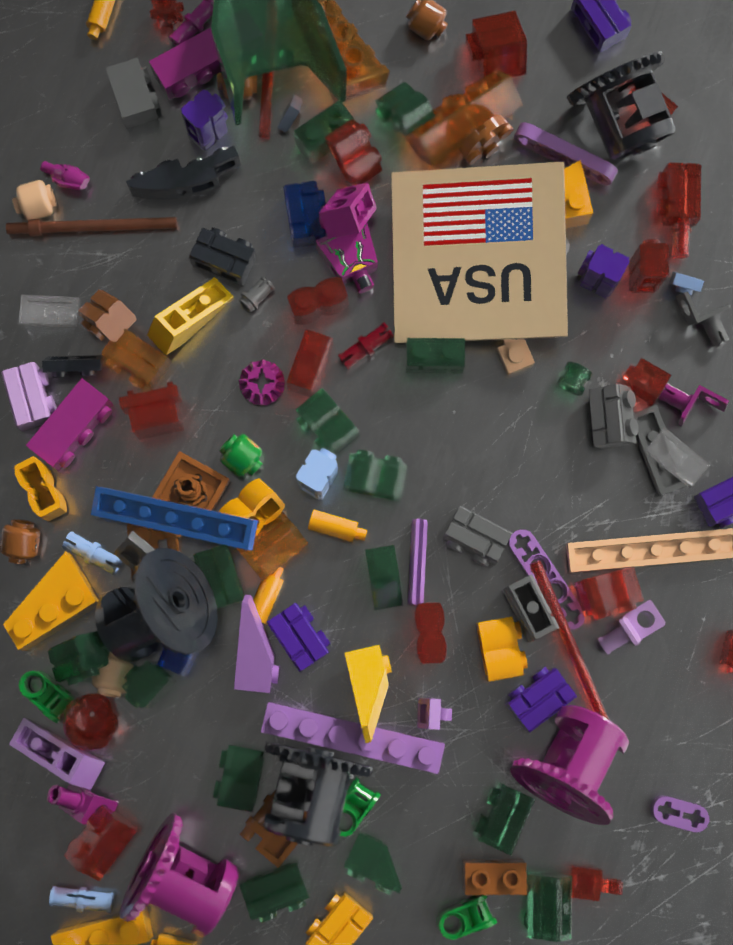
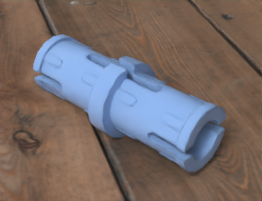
(92, 553)
(81, 899)

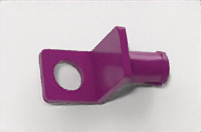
(686, 402)
(78, 801)

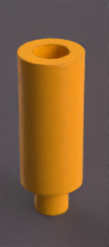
(99, 17)
(336, 526)
(267, 594)

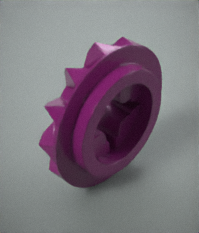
(271, 391)

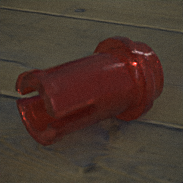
(680, 239)

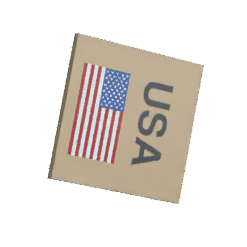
(480, 253)

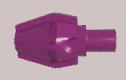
(66, 175)

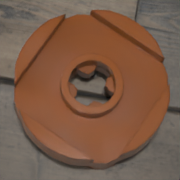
(486, 140)

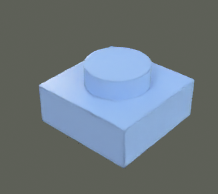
(686, 283)

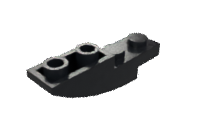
(174, 182)

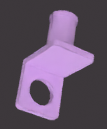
(630, 628)

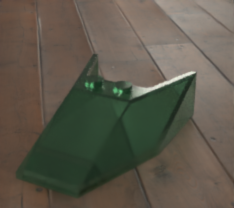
(274, 36)

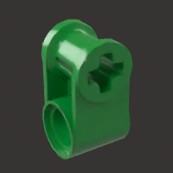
(47, 696)
(356, 806)
(467, 916)

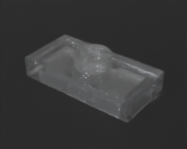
(677, 457)

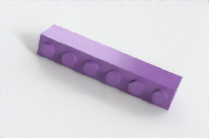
(349, 738)

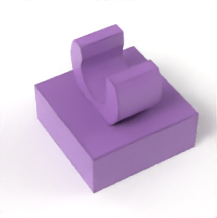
(431, 713)

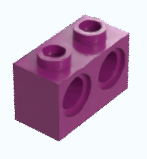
(347, 211)

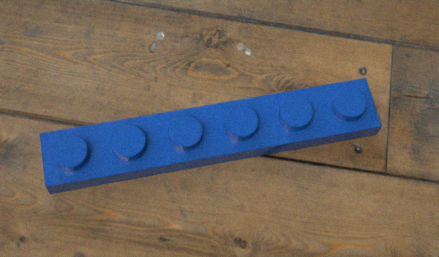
(174, 518)

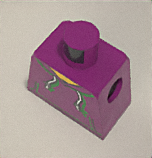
(350, 258)

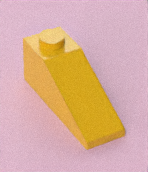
(188, 315)
(369, 683)

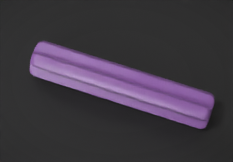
(417, 561)

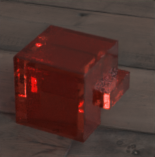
(498, 44)
(154, 411)

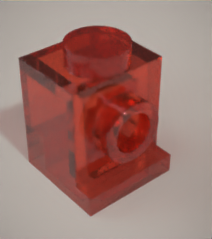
(650, 374)

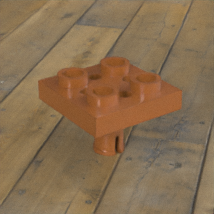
(183, 473)

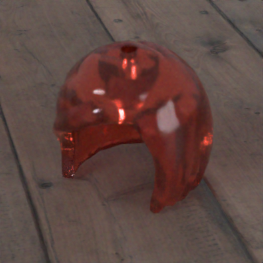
(90, 731)

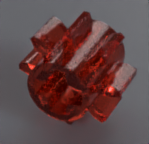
(167, 12)

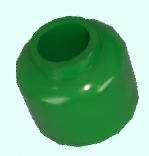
(241, 455)

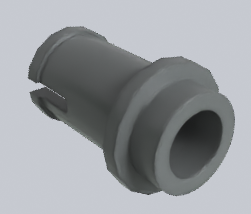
(256, 294)

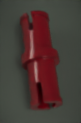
(366, 345)

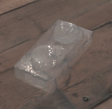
(49, 311)

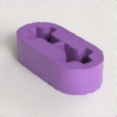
(681, 806)

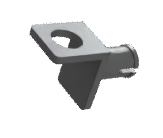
(709, 320)

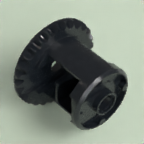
(647, 99)
(165, 606)
(319, 796)

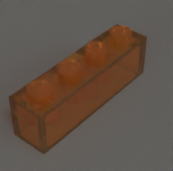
(462, 115)

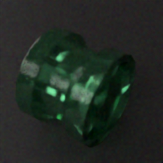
(574, 378)

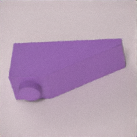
(255, 654)
(57, 754)

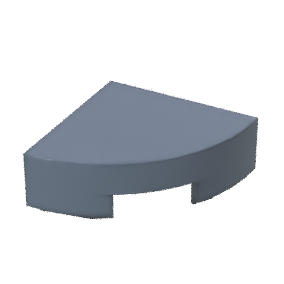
(290, 113)

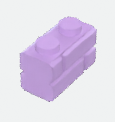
(28, 395)

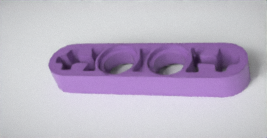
(563, 151)
(552, 574)

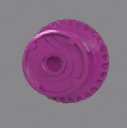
(575, 765)
(180, 881)

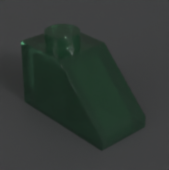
(384, 577)

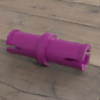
(193, 22)

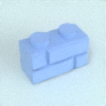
(317, 473)

